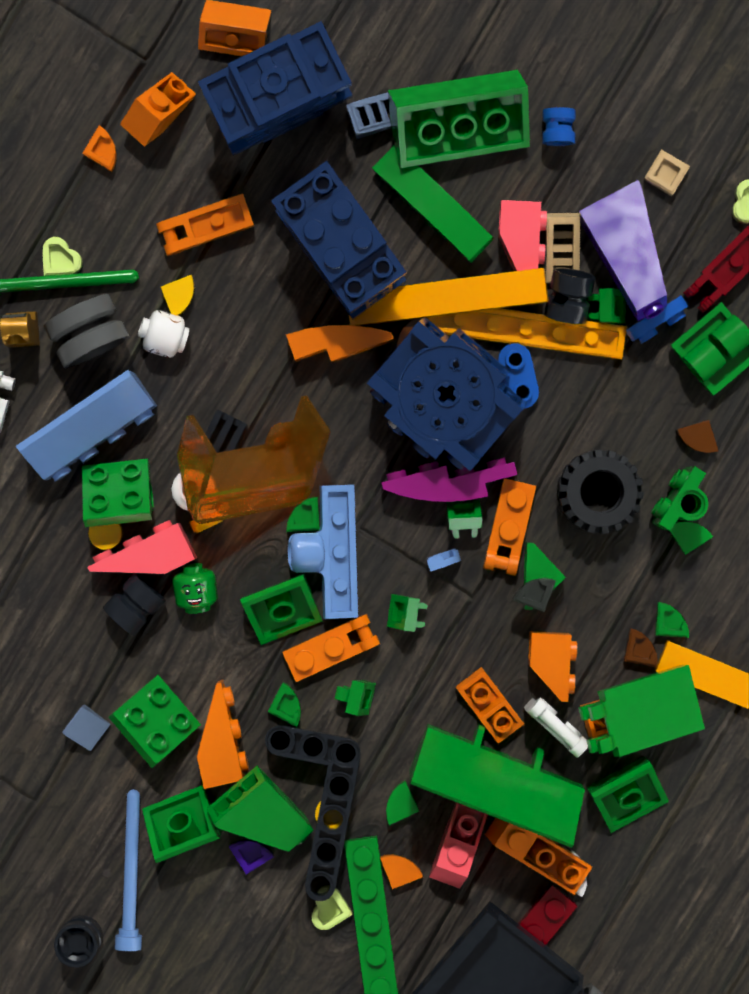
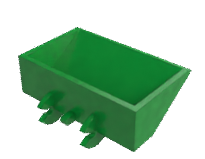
(498, 783)

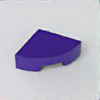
(250, 854)

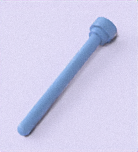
(128, 936)

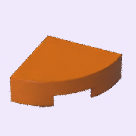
(101, 149)
(400, 870)

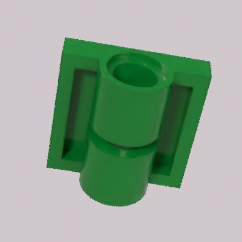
(715, 348)
(117, 493)
(669, 509)
(154, 721)

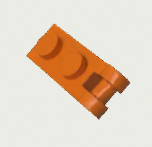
(206, 224)
(509, 525)
(329, 648)

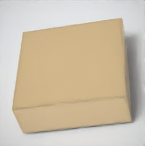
(666, 172)

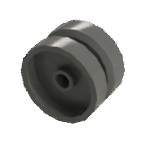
(85, 327)

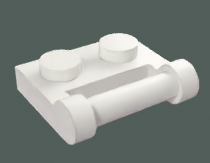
(565, 733)

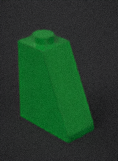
(260, 813)

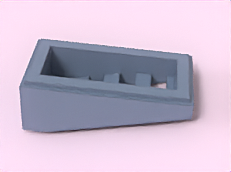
(366, 104)

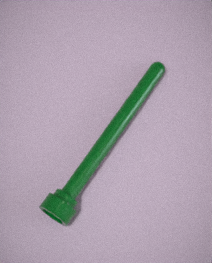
(68, 280)

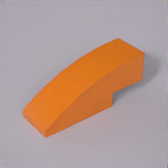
(337, 340)

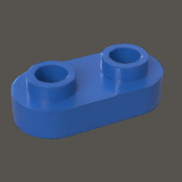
(646, 328)
(522, 374)

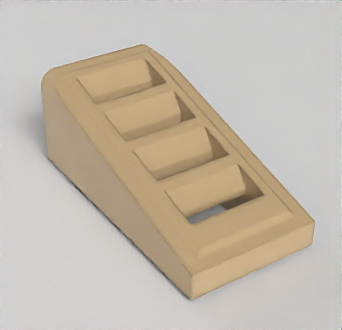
(562, 219)

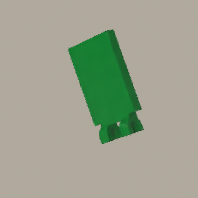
(645, 712)

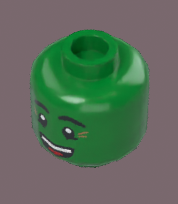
(195, 588)

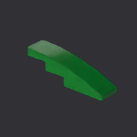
(434, 205)

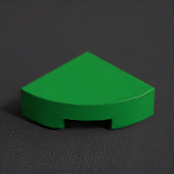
(304, 516)
(689, 535)
(670, 622)
(286, 705)
(400, 803)

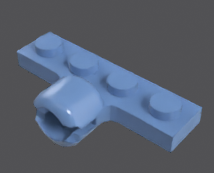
(331, 552)

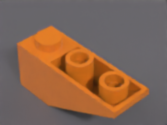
(218, 751)
(540, 854)

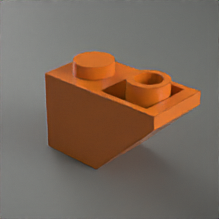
(157, 108)
(550, 659)

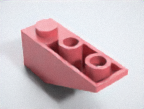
(520, 233)
(156, 554)
(458, 846)

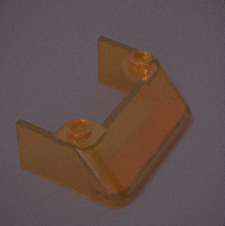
(255, 476)

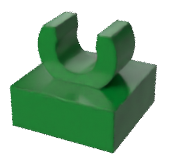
(611, 306)
(464, 515)
(404, 613)
(357, 696)

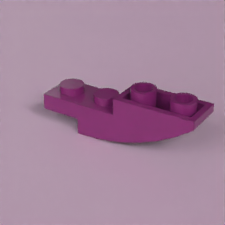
(435, 485)

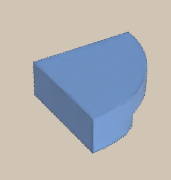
(443, 559)

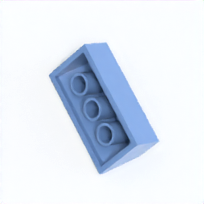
(87, 426)

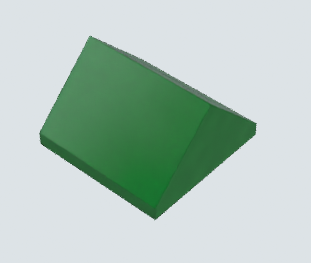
(281, 609)
(628, 794)
(180, 823)

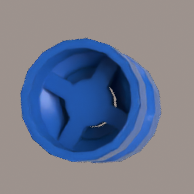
(558, 126)

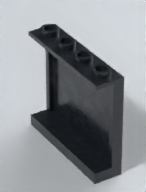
(500, 958)

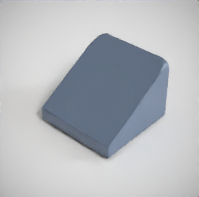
(86, 727)

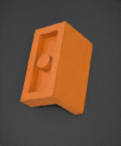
(232, 28)

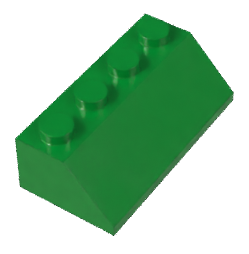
(460, 118)

